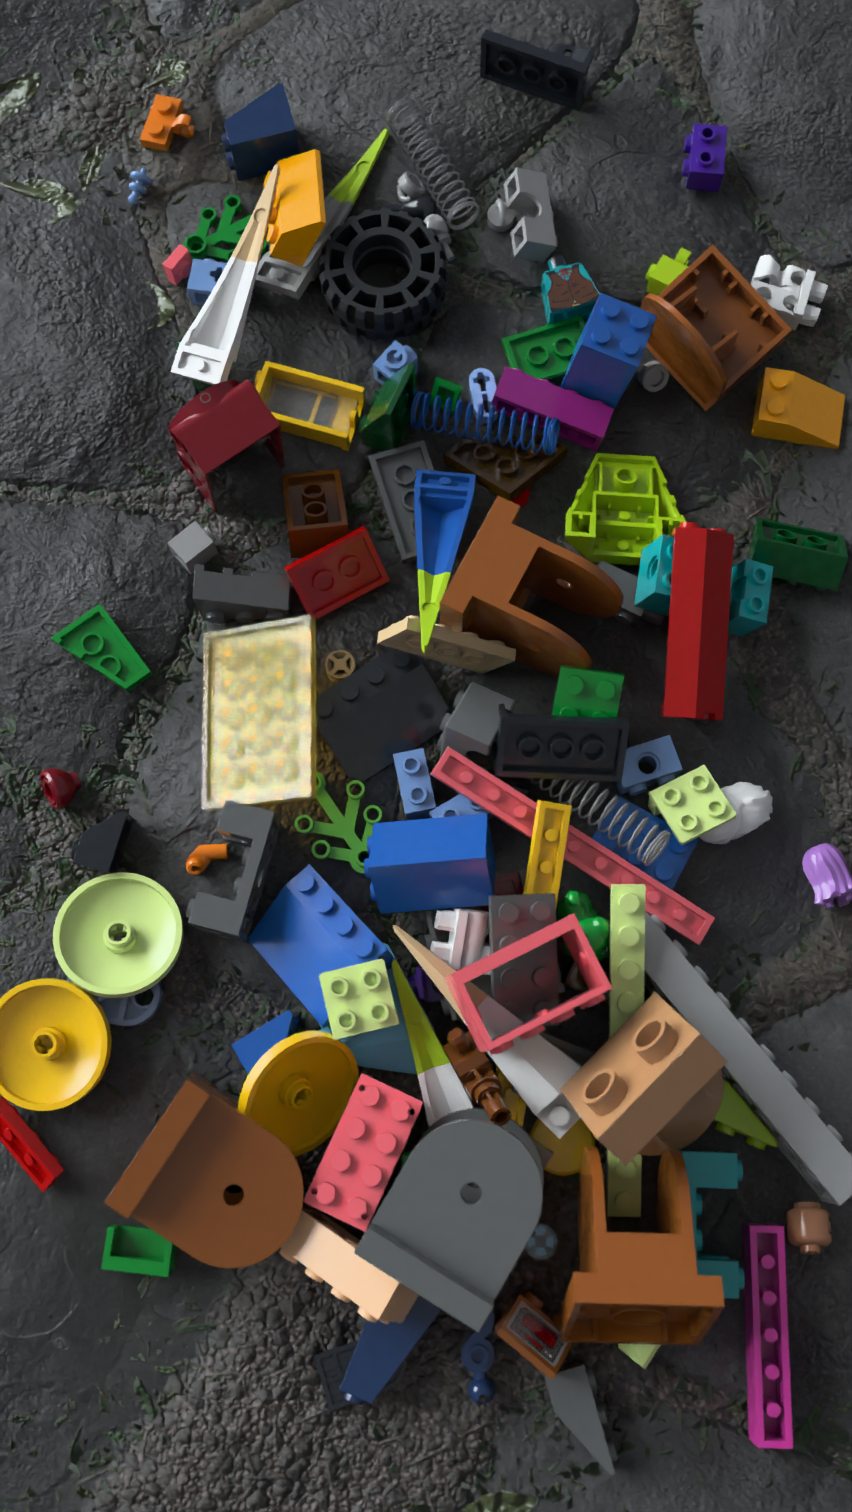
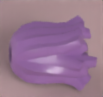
(828, 875)

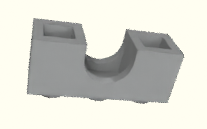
(535, 233)

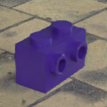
(705, 157)

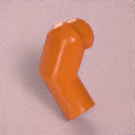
(204, 855)

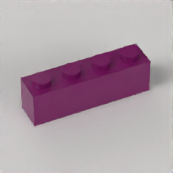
(580, 418)

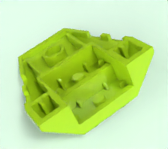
(621, 509)

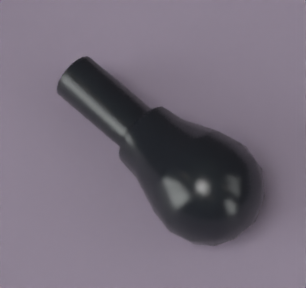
(418, 207)

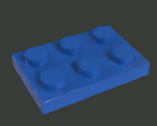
(669, 863)

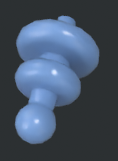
(140, 180)

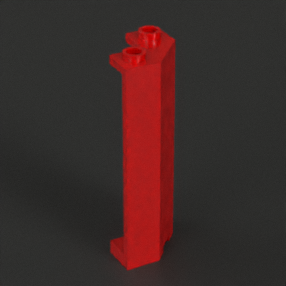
(698, 623)

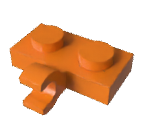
(165, 121)

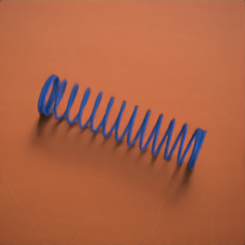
(551, 427)

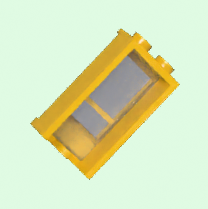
(311, 403)

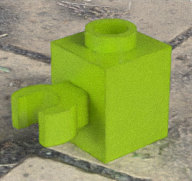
(666, 270)

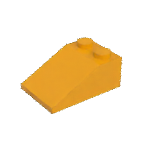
(797, 409)

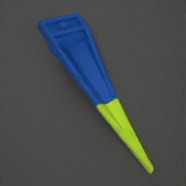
(441, 516)

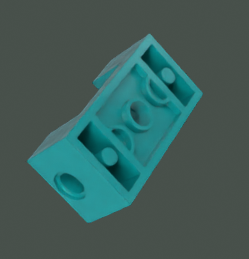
(748, 592)
(721, 1171)

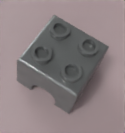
(474, 724)

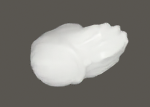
(751, 808)

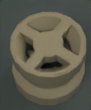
(337, 662)

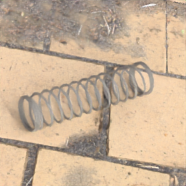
(407, 122)
(652, 851)

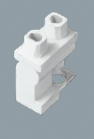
(789, 291)
(466, 937)

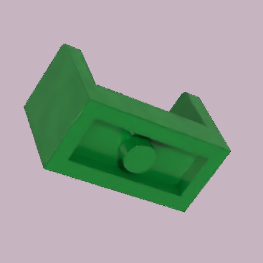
(138, 1251)

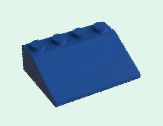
(313, 933)

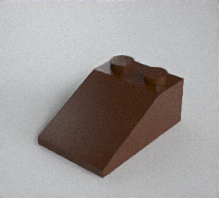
(314, 510)

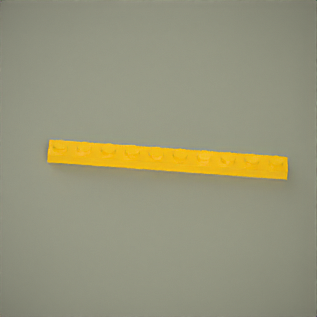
(542, 876)

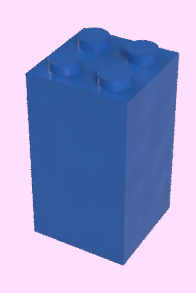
(608, 350)
(431, 863)

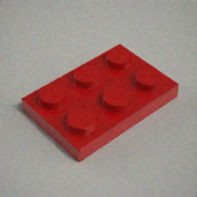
(337, 573)

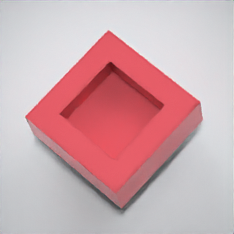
(178, 265)

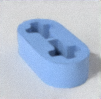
(478, 396)

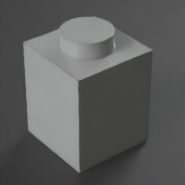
(193, 546)

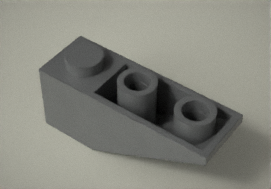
(575, 1406)

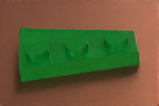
(103, 647)

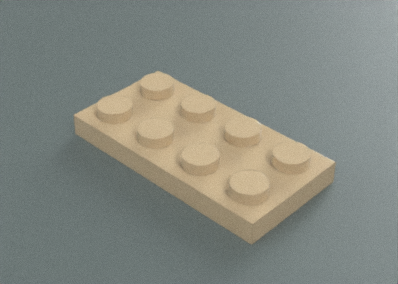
(448, 646)

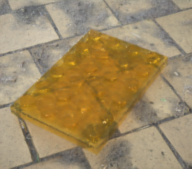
(259, 713)

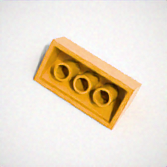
(297, 208)

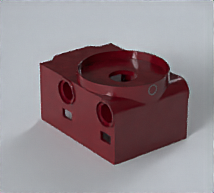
(219, 427)

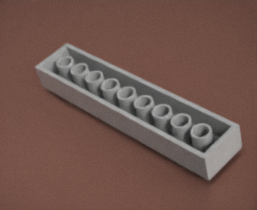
(749, 1069)

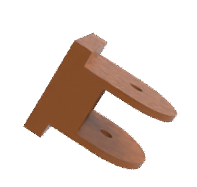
(500, 575)
(183, 1175)
(638, 1283)

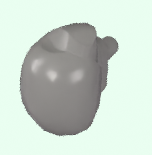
(440, 227)

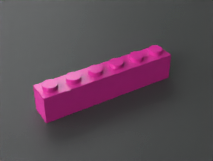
(767, 1336)

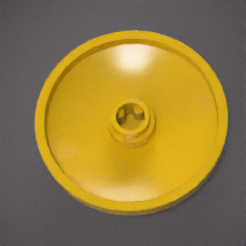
(51, 1044)
(301, 1089)

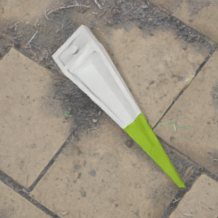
(437, 1078)

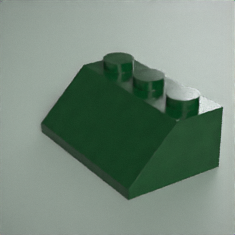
(799, 553)

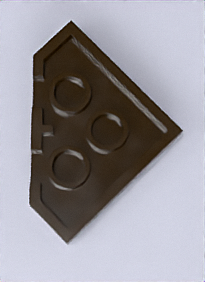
(503, 468)

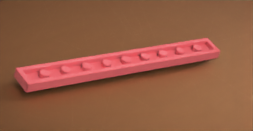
(580, 849)

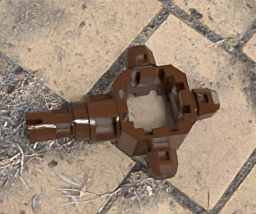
(477, 1075)

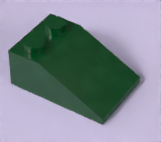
(390, 411)

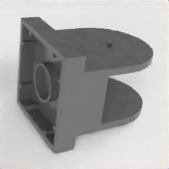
(454, 1237)

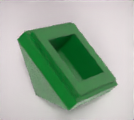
(445, 390)

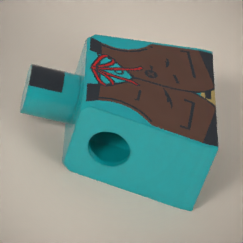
(567, 291)

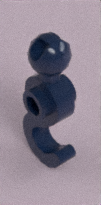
(478, 1357)

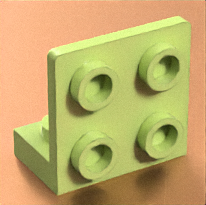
(691, 805)
(358, 999)

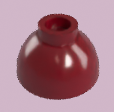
(59, 786)

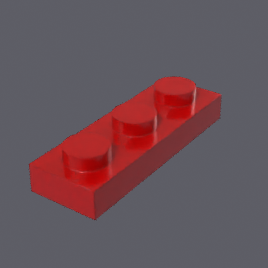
(27, 1148)

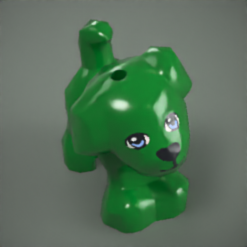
(594, 927)

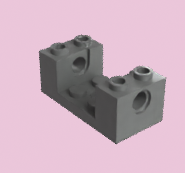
(258, 832)

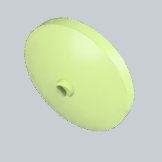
(114, 908)

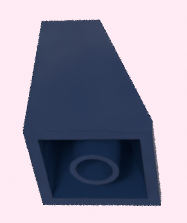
(260, 135)

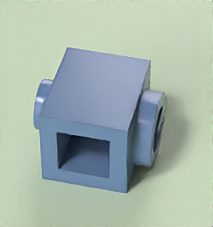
(392, 360)

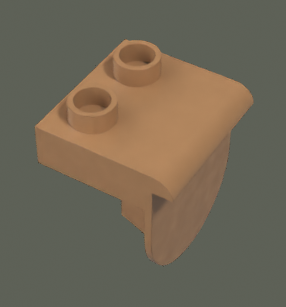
(649, 1084)

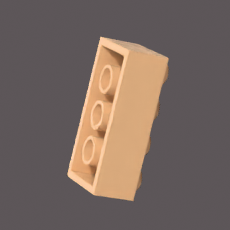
(330, 1256)

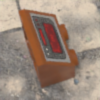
(533, 1332)

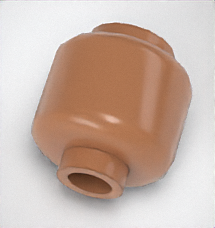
(808, 1227)

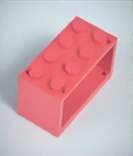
(581, 953)
(363, 1152)

